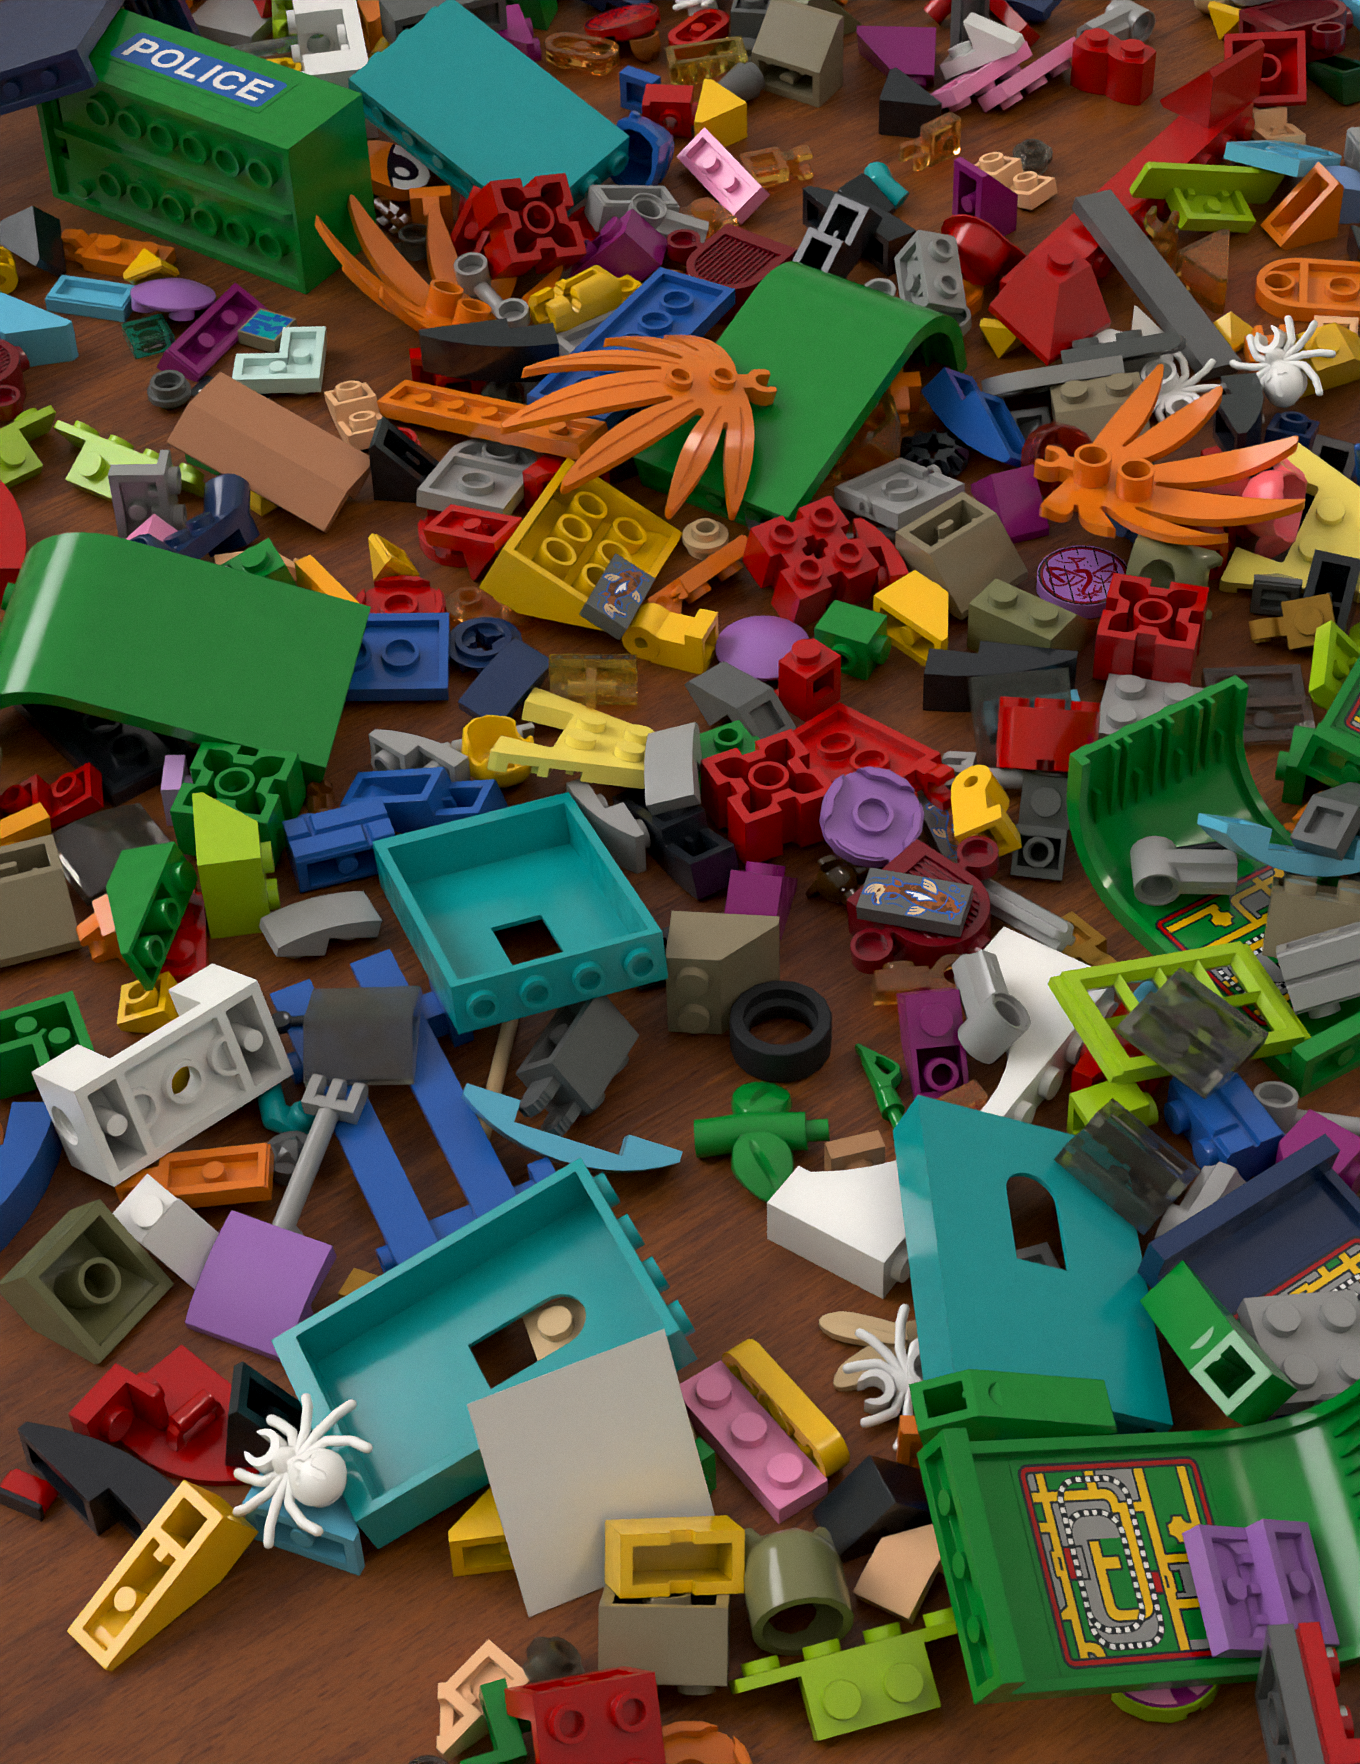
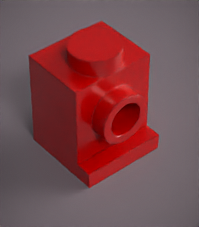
(671, 107)
(808, 669)

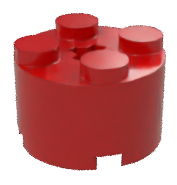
(1043, 734)

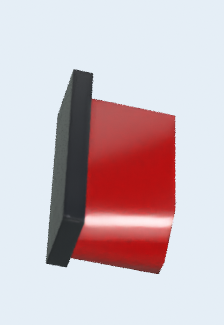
(27, 1494)

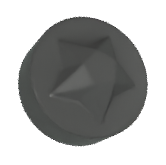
(286, 1150)

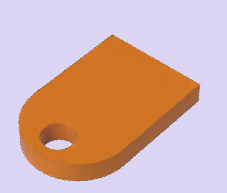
(1309, 288)

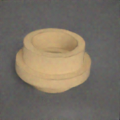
(704, 537)

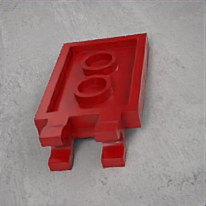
(848, 740)

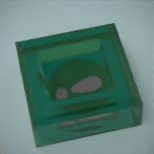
(148, 336)

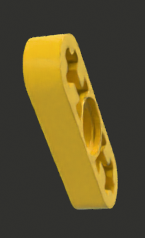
(788, 1406)

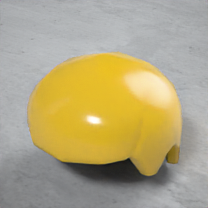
(478, 740)

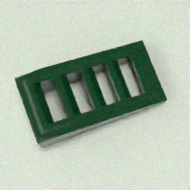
(1337, 77)

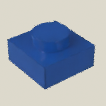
(633, 87)

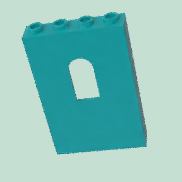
(507, 870)
(1011, 1314)
(409, 1336)

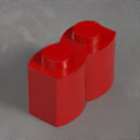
(1113, 67)

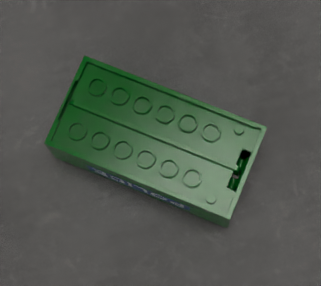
(212, 151)

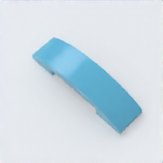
(1253, 843)
(500, 1113)

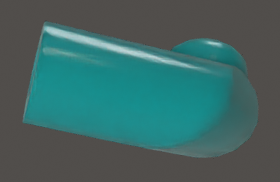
(884, 180)
(281, 1117)

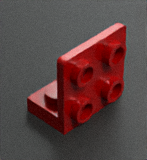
(592, 1717)

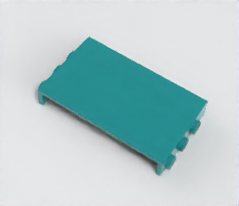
(484, 108)

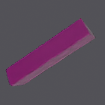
(210, 334)

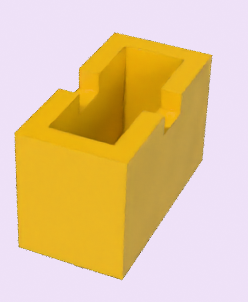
(674, 1556)

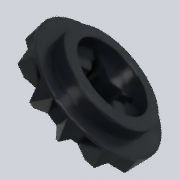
(951, 452)

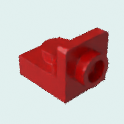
(116, 1401)

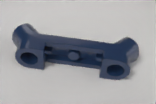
(221, 526)

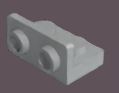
(931, 272)
(144, 491)

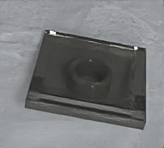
(362, 1035)

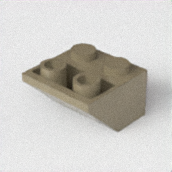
(800, 52)
(961, 550)
(34, 903)
(1305, 908)

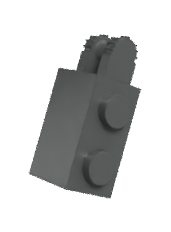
(575, 1062)

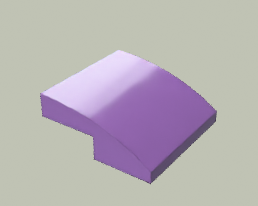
(257, 1283)
(1256, 1581)

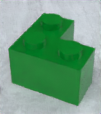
(35, 1036)

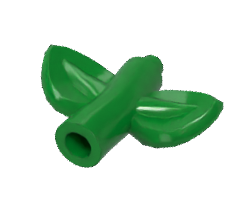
(759, 1137)

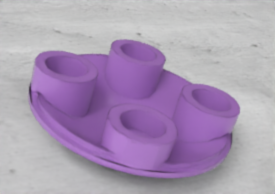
(172, 295)
(758, 644)

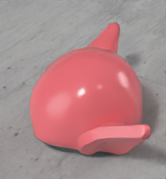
(1282, 482)

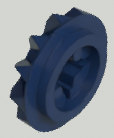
(489, 632)

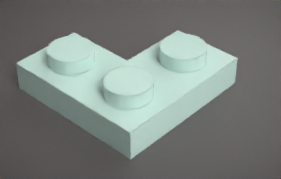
(294, 369)

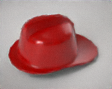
(981, 249)

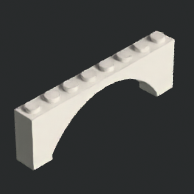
(855, 1216)

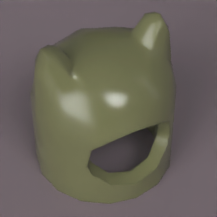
(1172, 563)
(790, 1571)

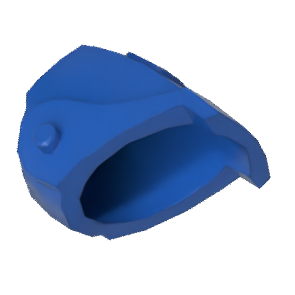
(648, 151)

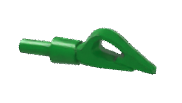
(883, 1084)

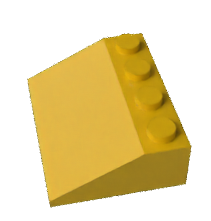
(568, 543)

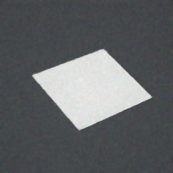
(585, 1450)

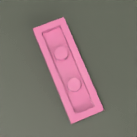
(1029, 78)
(980, 80)
(723, 175)
(752, 1443)

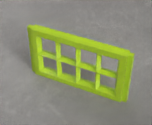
(1073, 986)

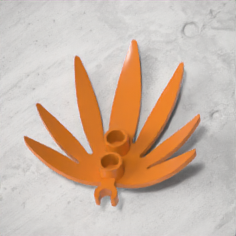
(403, 289)
(680, 380)
(1120, 480)

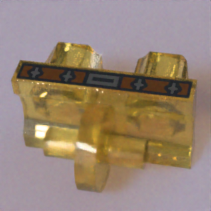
(595, 678)

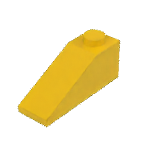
(162, 1574)

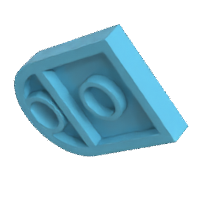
(1280, 156)

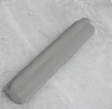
(1029, 917)

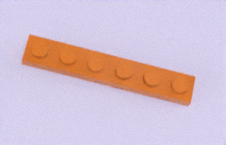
(482, 418)

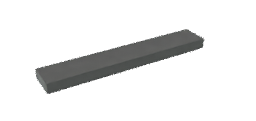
(1154, 281)

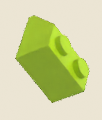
(232, 868)

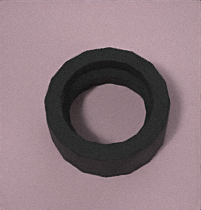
(778, 1061)

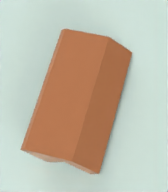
(272, 450)

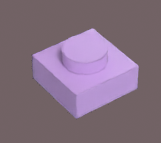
(174, 774)

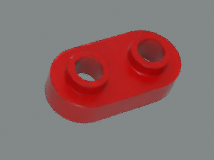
(701, 26)

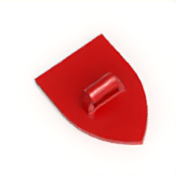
(196, 1435)

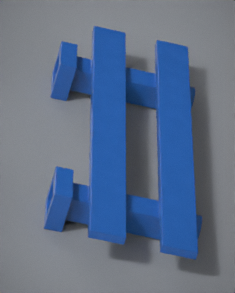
(449, 1117)

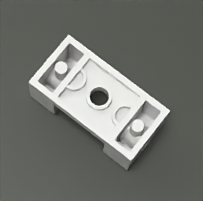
(341, 48)
(122, 1108)

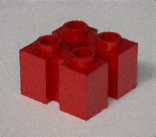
(528, 225)
(810, 562)
(1150, 630)
(765, 796)

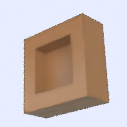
(854, 1152)

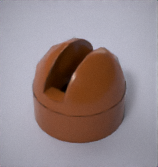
(646, 46)

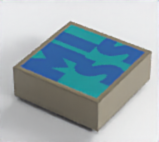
(265, 330)

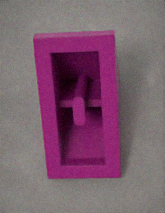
(1015, 500)

